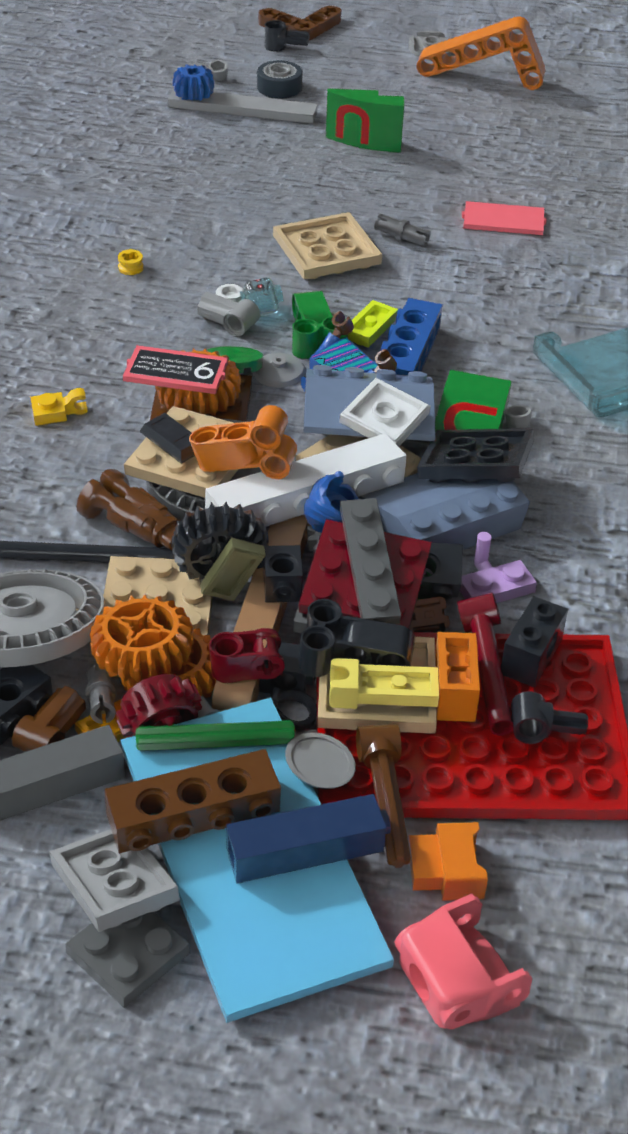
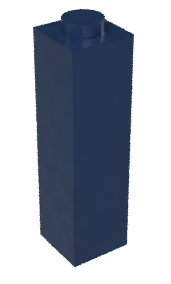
(306, 838)

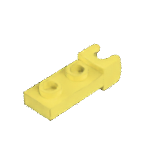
(381, 685)

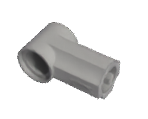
(232, 315)

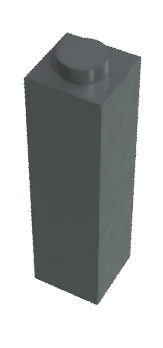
(59, 771)

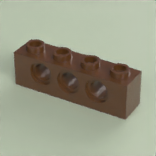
(172, 795)

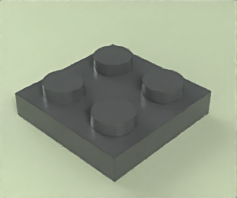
(128, 956)

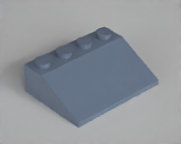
(332, 391)
(450, 509)

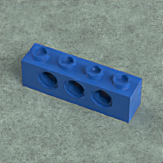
(413, 335)

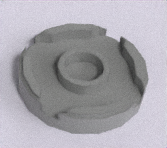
(426, 39)

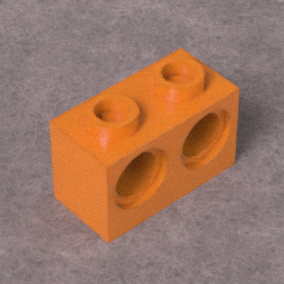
(457, 676)

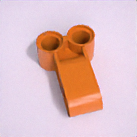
(247, 445)

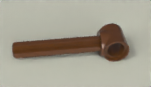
(380, 750)

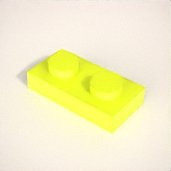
(372, 323)

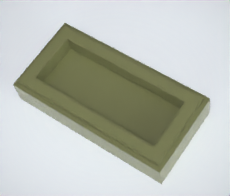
(232, 569)

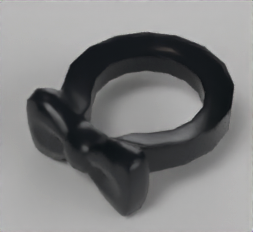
(294, 695)

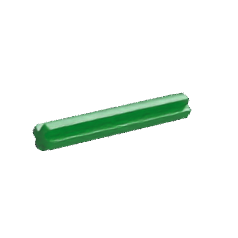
(214, 735)

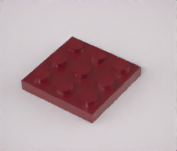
(333, 579)

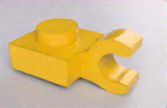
(54, 407)

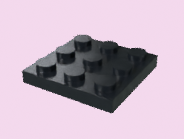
(476, 455)

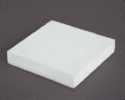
(384, 410)

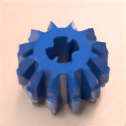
(193, 82)

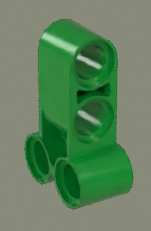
(311, 323)

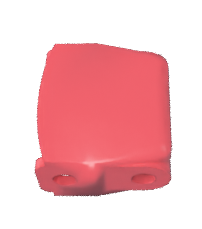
(458, 968)

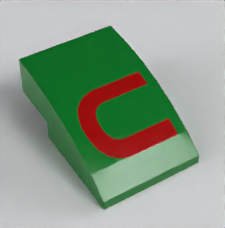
(365, 119)
(472, 402)

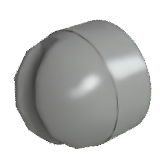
(219, 69)
(518, 417)

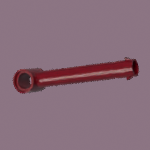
(479, 617)

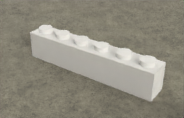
(365, 466)

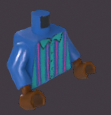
(343, 353)

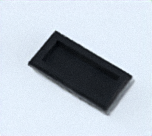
(169, 436)

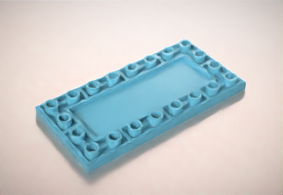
(274, 933)

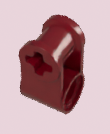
(242, 655)

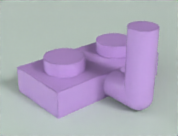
(505, 580)

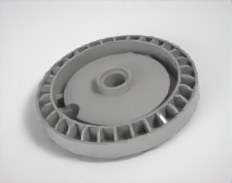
(42, 617)

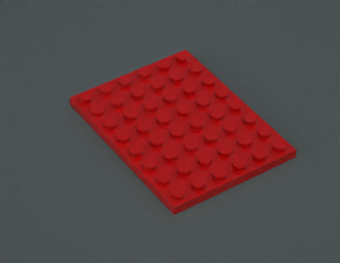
(489, 776)

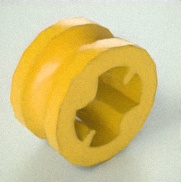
(130, 262)

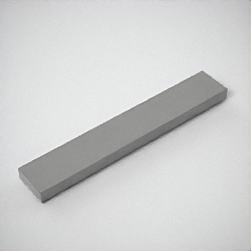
(249, 106)

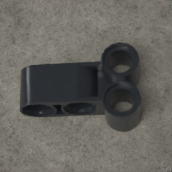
(344, 637)

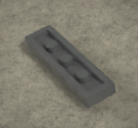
(369, 561)

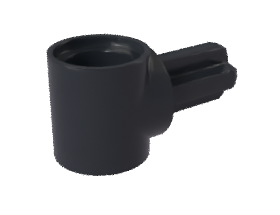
(278, 36)
(535, 719)

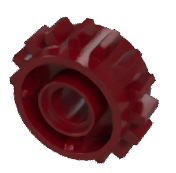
(158, 702)

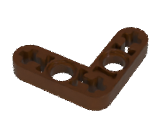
(314, 24)

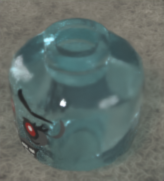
(264, 295)

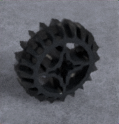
(205, 534)

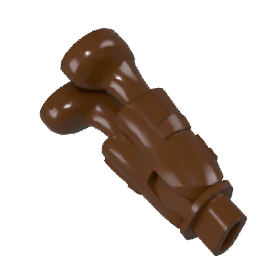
(127, 508)

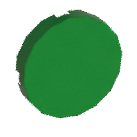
(242, 356)

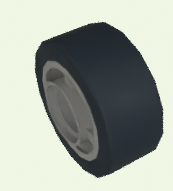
(279, 79)

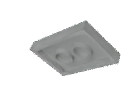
(113, 884)

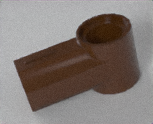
(50, 721)

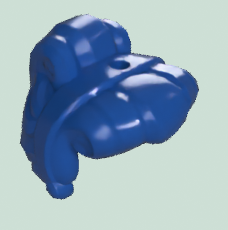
(326, 499)

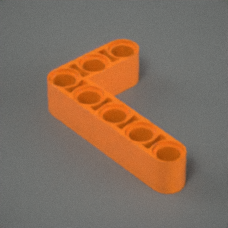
(488, 48)

